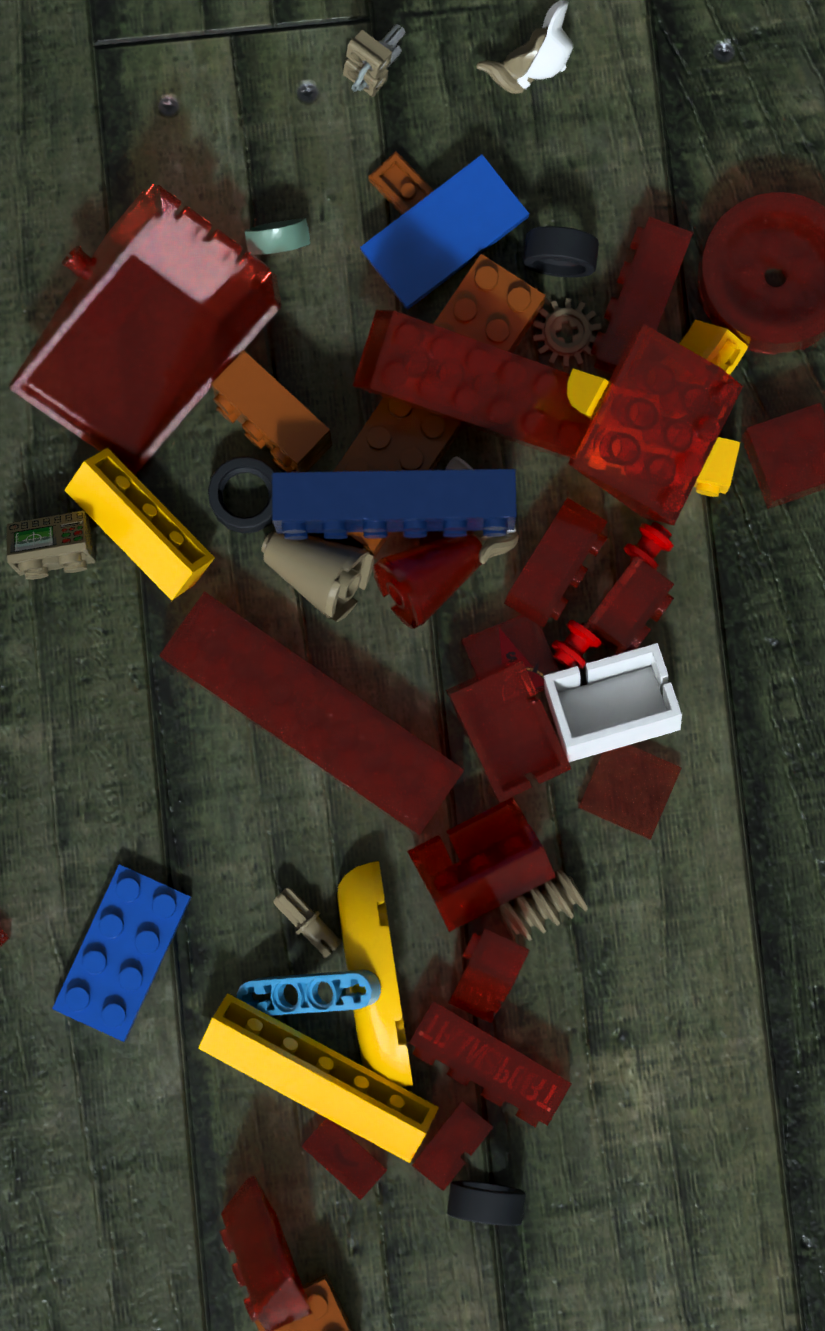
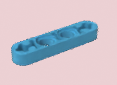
(308, 995)

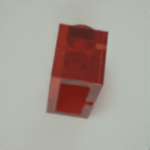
(441, 1156)

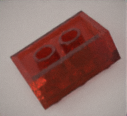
(263, 1259)

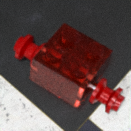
(627, 607)

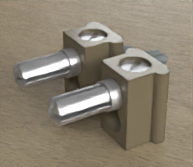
(370, 59)

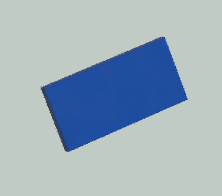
(444, 232)

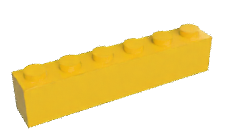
(318, 1077)

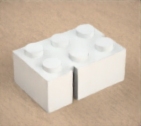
(617, 704)

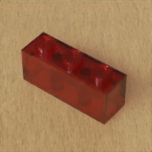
(557, 563)

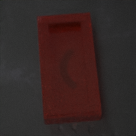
(344, 1158)

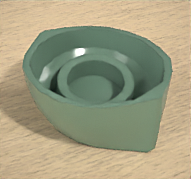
(277, 237)

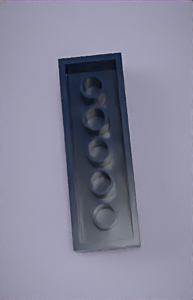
(394, 503)

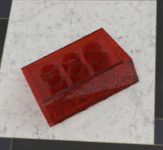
(655, 425)

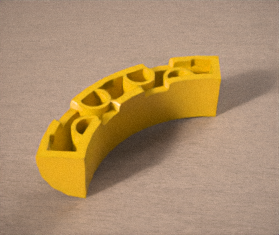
(704, 339)
(370, 948)

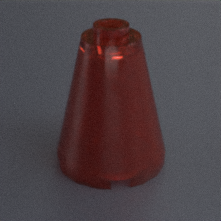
(426, 576)

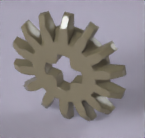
(553, 324)

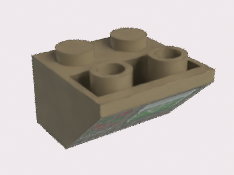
(50, 545)

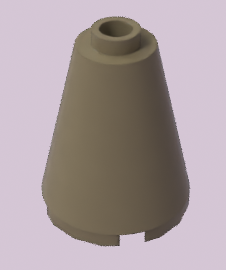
(320, 570)

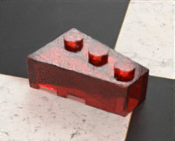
(488, 974)

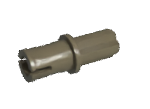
(307, 922)

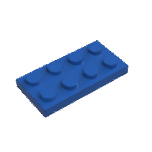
(121, 953)

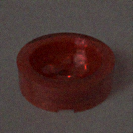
(746, 242)

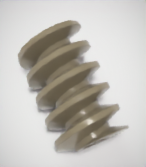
(541, 906)

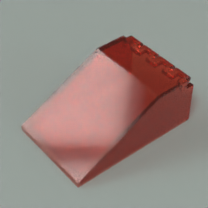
(147, 329)

